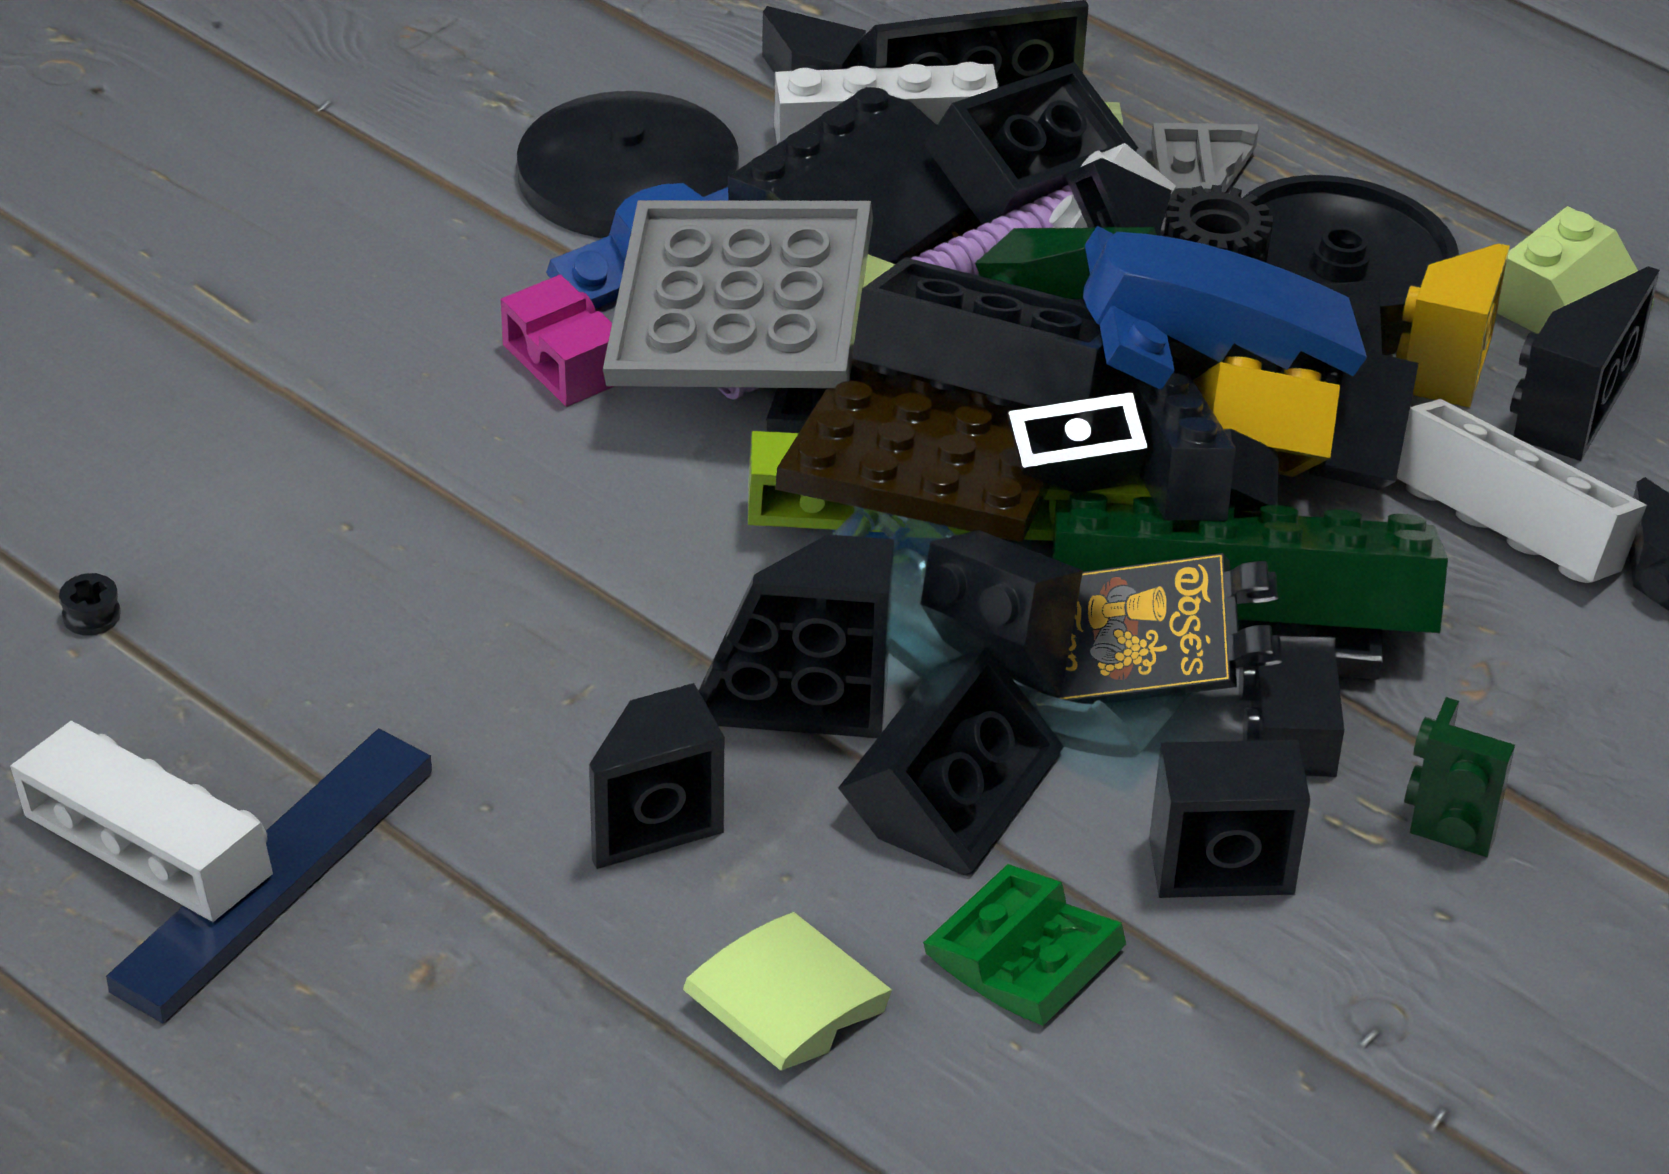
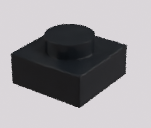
(1356, 650)

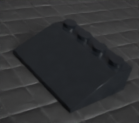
(863, 153)

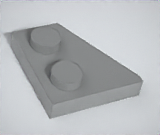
(1201, 153)

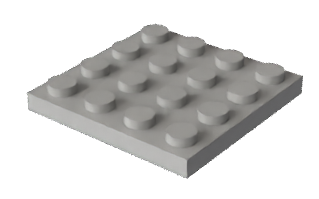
(740, 294)

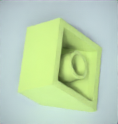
(1560, 265)

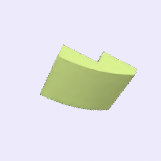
(787, 990)

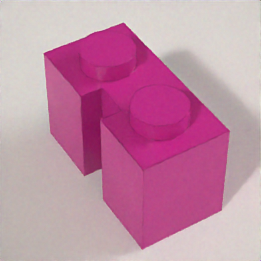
(558, 338)

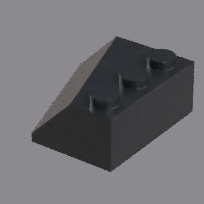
(809, 643)

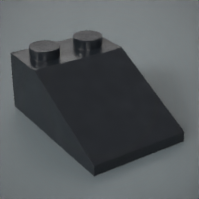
(1023, 139)
(1581, 365)

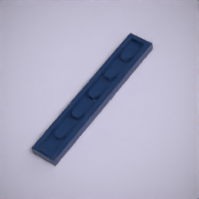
(300, 848)

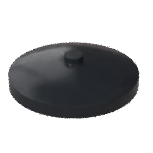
(609, 145)
(1354, 233)

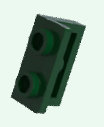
(1460, 783)

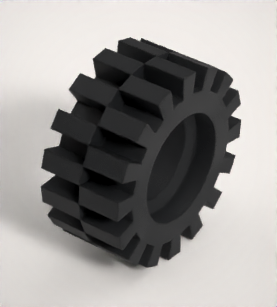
(1221, 221)

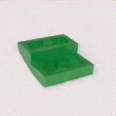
(1025, 944)

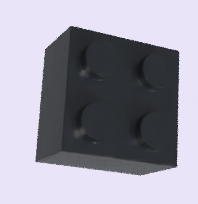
(1228, 818)

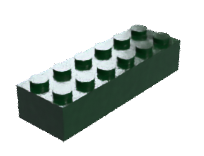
(1325, 567)

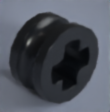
(86, 618)

